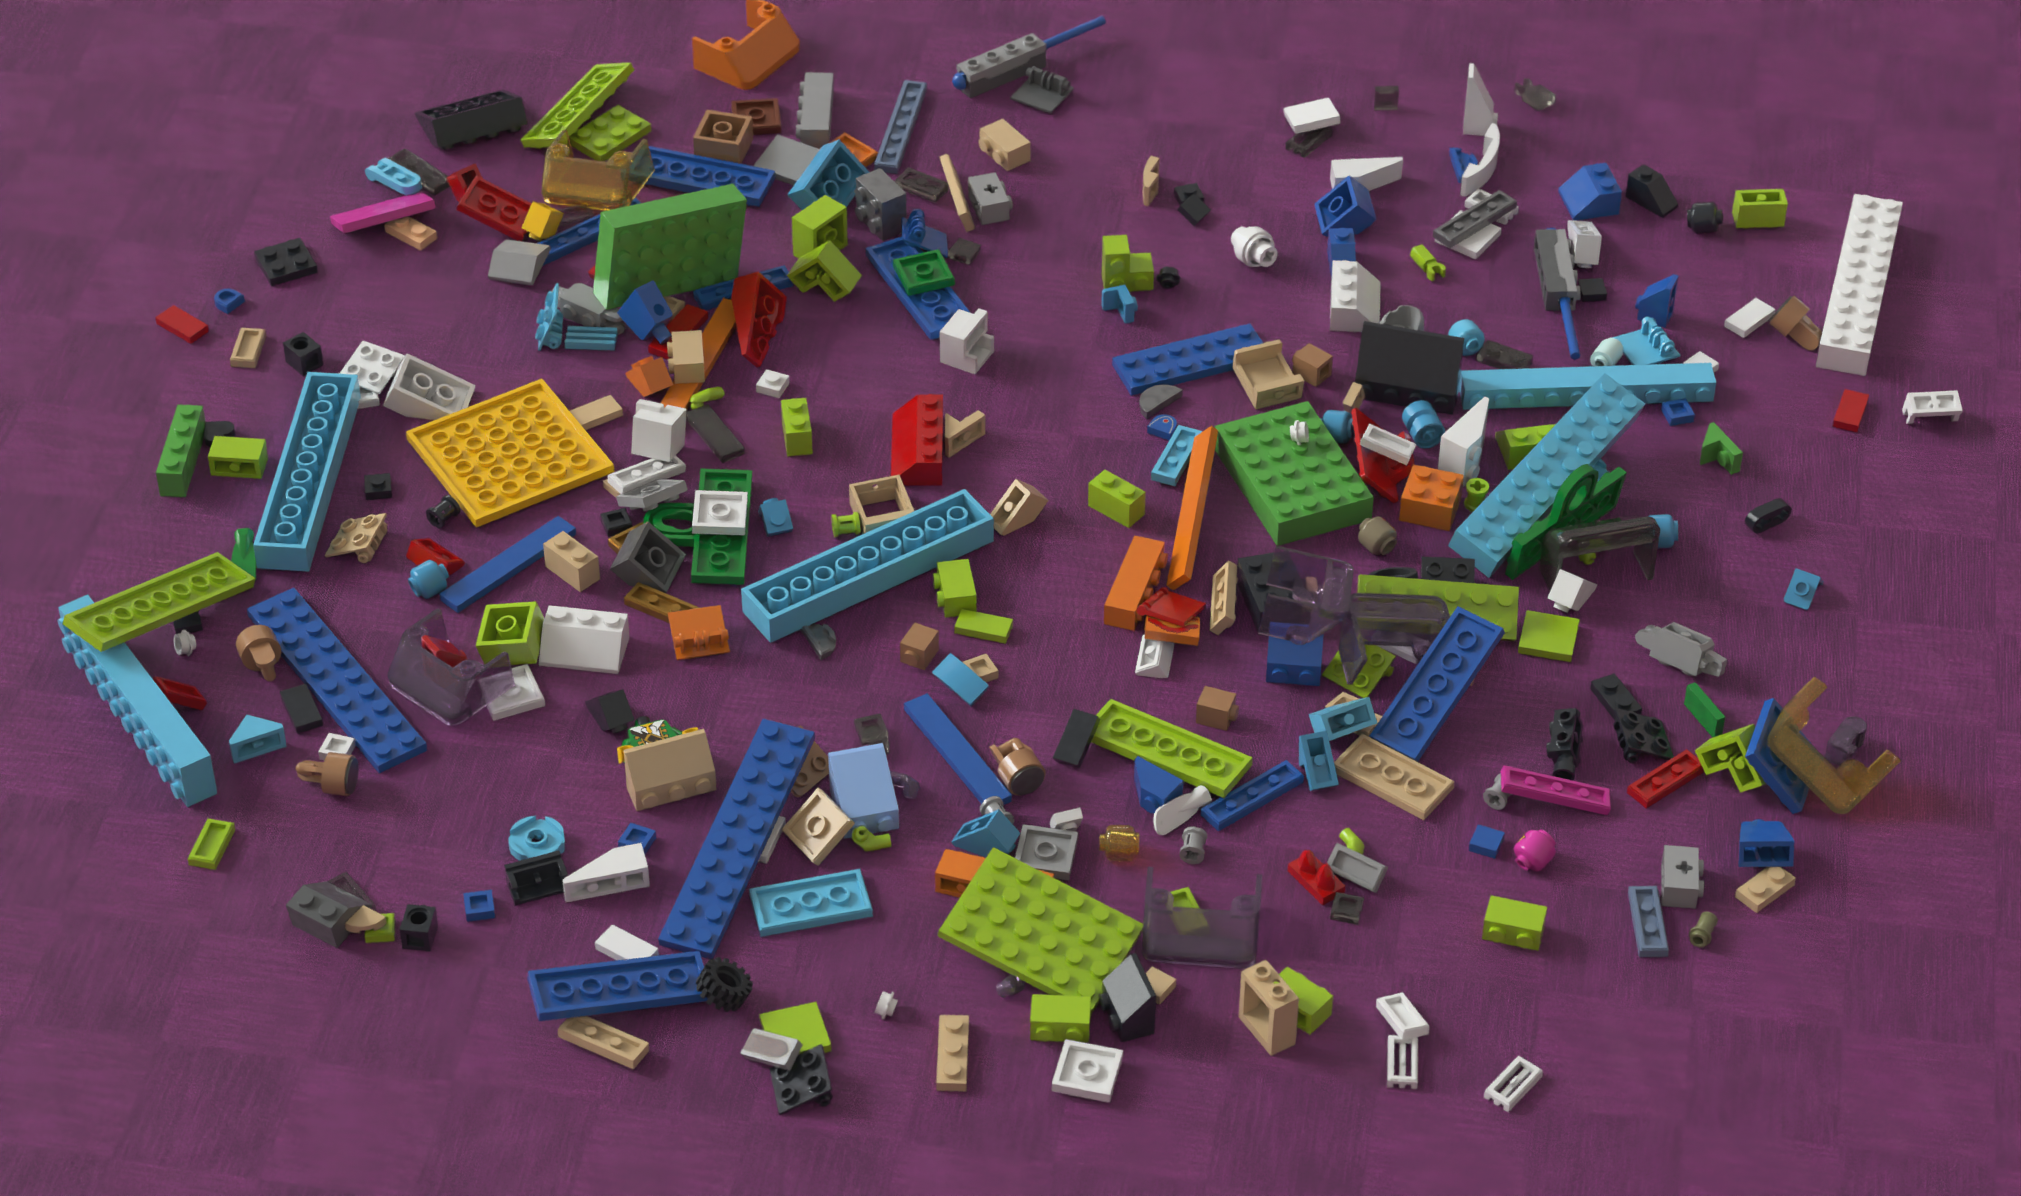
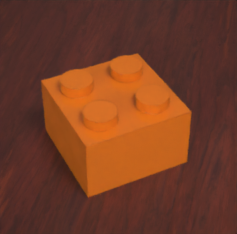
(1431, 497)

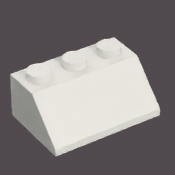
(1353, 297)
(583, 639)

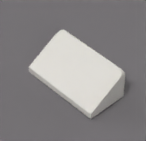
(1154, 658)

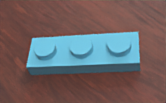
(1175, 456)

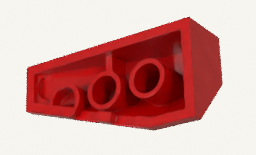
(757, 311)

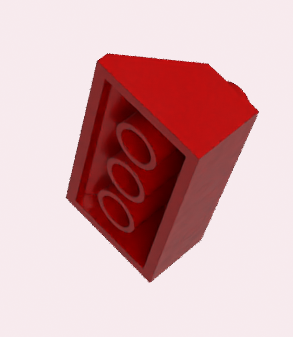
(918, 441)

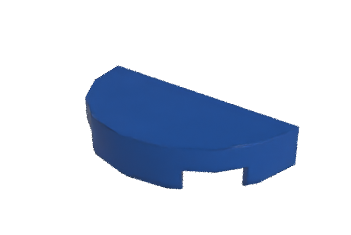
(1461, 161)

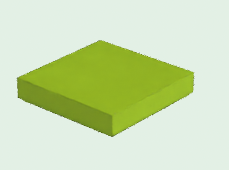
(1548, 636)
(799, 1023)

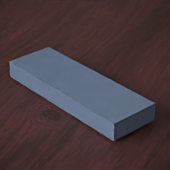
(1648, 921)

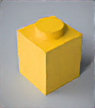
(542, 221)

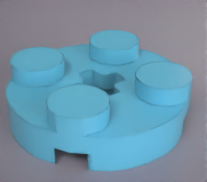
(528, 828)

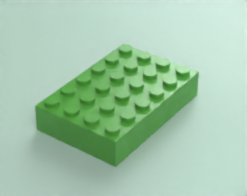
(671, 241)
(1290, 485)

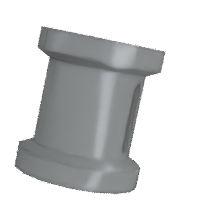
(1494, 796)
(992, 804)
(1192, 850)

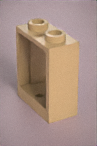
(886, 489)
(1268, 1008)

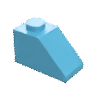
(1344, 718)

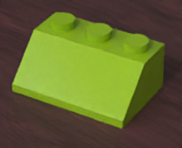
(1519, 442)

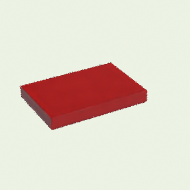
(495, 208)

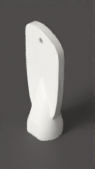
(1180, 810)

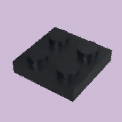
(285, 261)

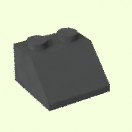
(648, 558)
(323, 911)

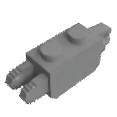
(583, 307)
(1682, 648)

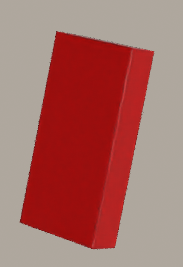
(182, 324)
(1850, 410)
(181, 693)

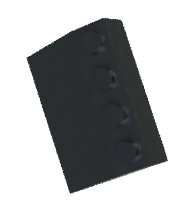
(472, 118)
(1409, 366)

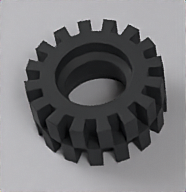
(724, 984)

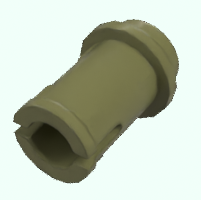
(1701, 933)

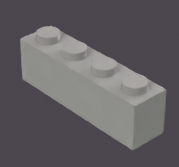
(815, 109)

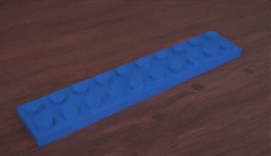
(338, 681)
(736, 839)

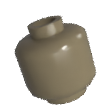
(1377, 536)

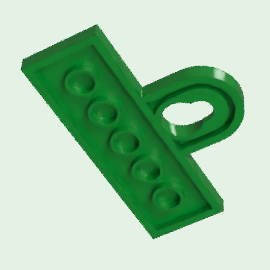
(1569, 509)
(715, 556)

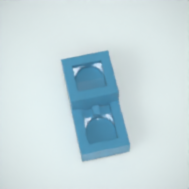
(960, 679)

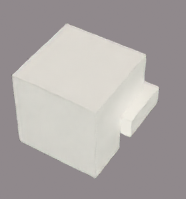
(965, 341)
(658, 430)

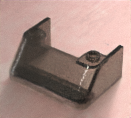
(1599, 536)

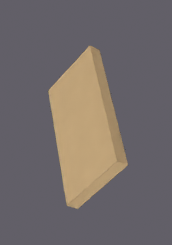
(1393, 776)

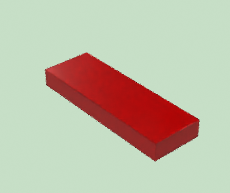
(688, 319)
(1665, 779)

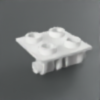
(373, 366)

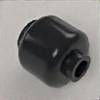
(1704, 217)

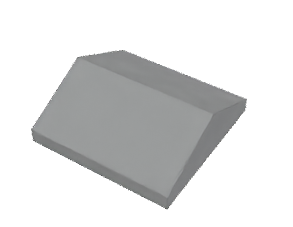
(517, 261)

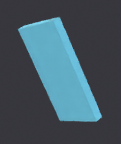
(810, 902)

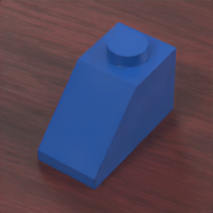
(1340, 245)
(1658, 301)
(1155, 785)

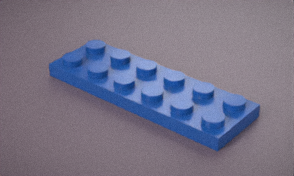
(696, 173)
(929, 308)
(1183, 359)
(1437, 683)
(616, 986)

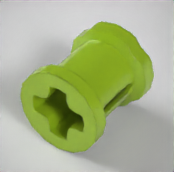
(1477, 490)
(845, 524)

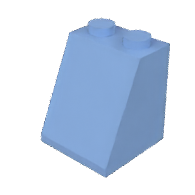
(864, 788)

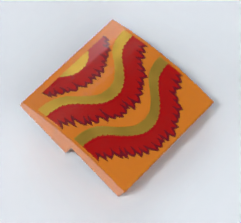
(1165, 631)

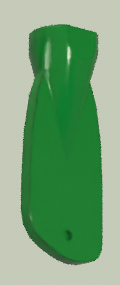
(243, 551)

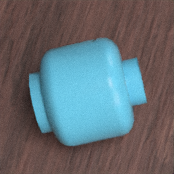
(1471, 333)

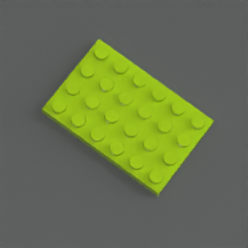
(1039, 928)

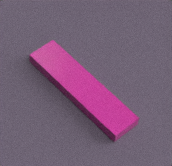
(1555, 790)

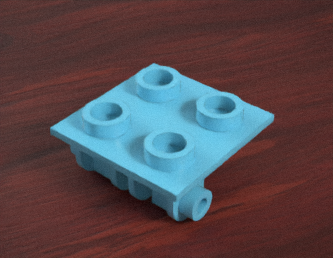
(550, 321)
(1648, 344)

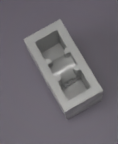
(989, 198)
(1681, 877)

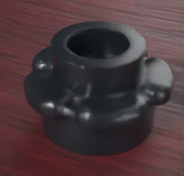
(1168, 277)

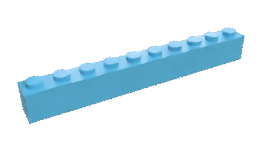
(1568, 384)

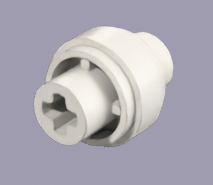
(1254, 246)

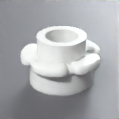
(1299, 432)
(184, 643)
(886, 1004)

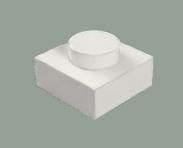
(772, 383)
(1067, 820)

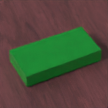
(1704, 710)

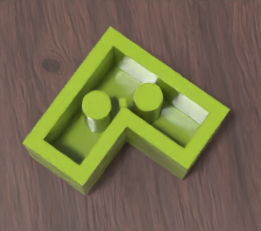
(1124, 268)
(828, 269)
(1729, 752)

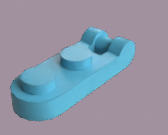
(394, 176)

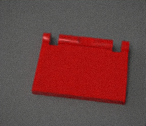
(1171, 607)

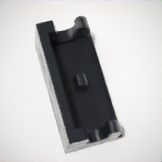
(535, 877)

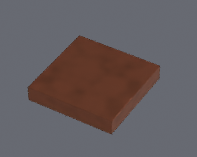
(763, 112)

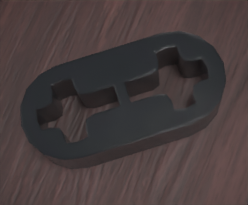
(1768, 515)

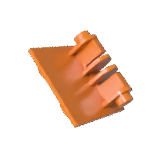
(698, 632)

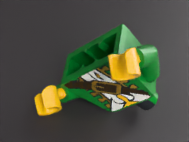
(648, 732)

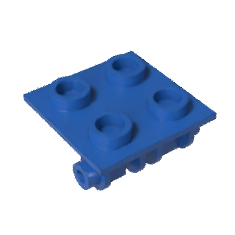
(918, 235)

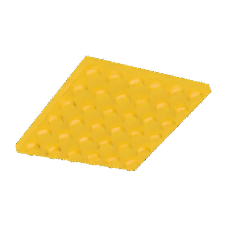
(509, 452)

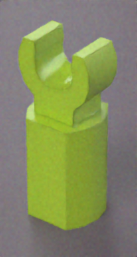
(1427, 262)

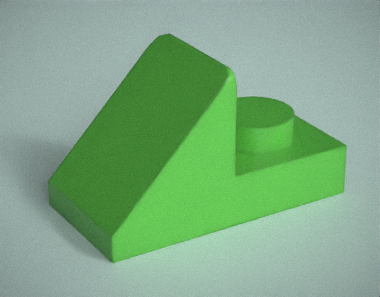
(1720, 447)

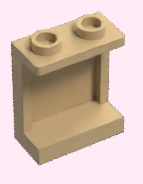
(1266, 374)

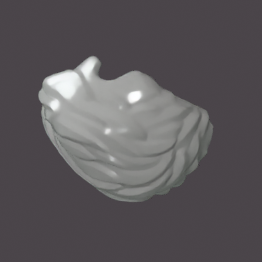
(1405, 317)

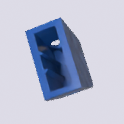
(647, 313)
(1765, 844)

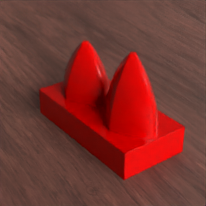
(1316, 877)

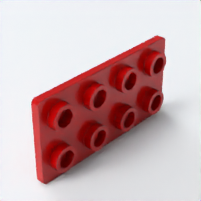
(1376, 468)

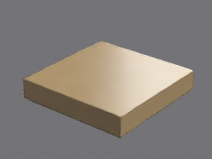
(818, 826)

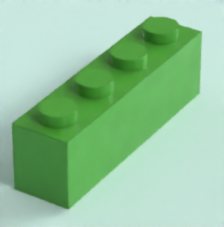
(181, 451)

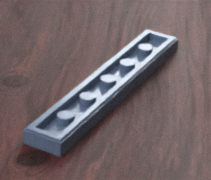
(900, 126)

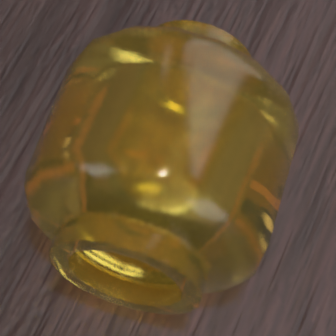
(1119, 842)

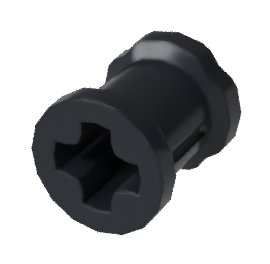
(446, 501)

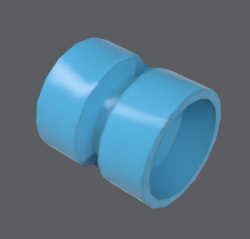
(1423, 424)

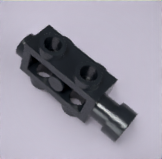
(1565, 742)

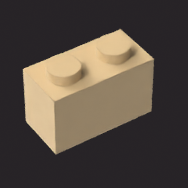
(1004, 144)
(687, 357)
(571, 561)

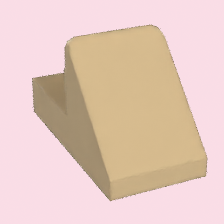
(962, 433)

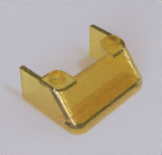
(594, 182)
(1837, 788)

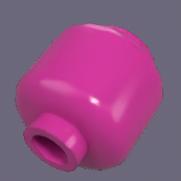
(1535, 850)

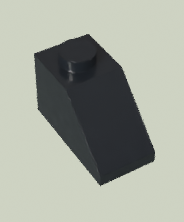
(1650, 191)
(611, 711)

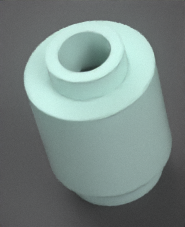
(1607, 353)

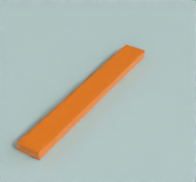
(714, 340)
(1192, 508)

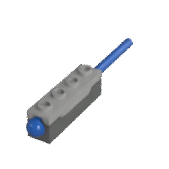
(1011, 60)
(1558, 279)

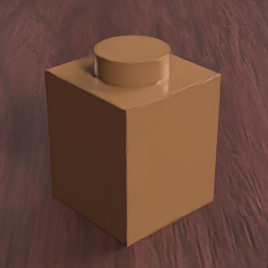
(1312, 364)
(919, 646)
(1216, 708)

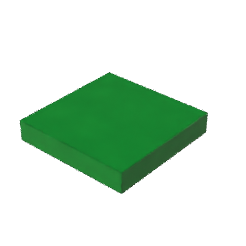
(923, 272)

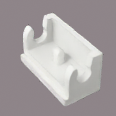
(1932, 404)

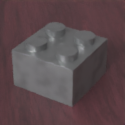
(880, 204)

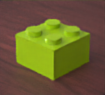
(818, 224)
(511, 629)

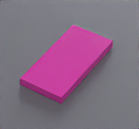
(382, 212)

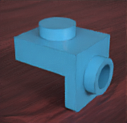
(1120, 299)
(775, 517)

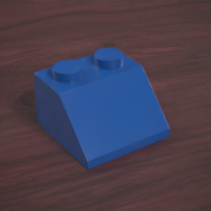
(1591, 193)
(1346, 207)
(1293, 662)

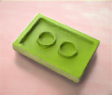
(609, 133)

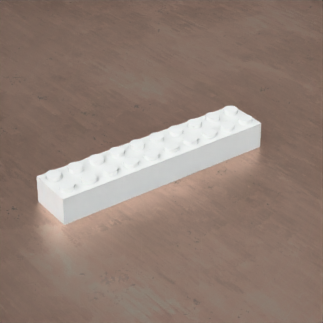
(1859, 285)

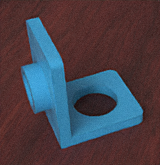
(1802, 589)

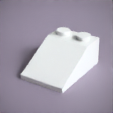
(426, 391)
(1463, 443)

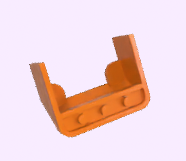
(756, 55)

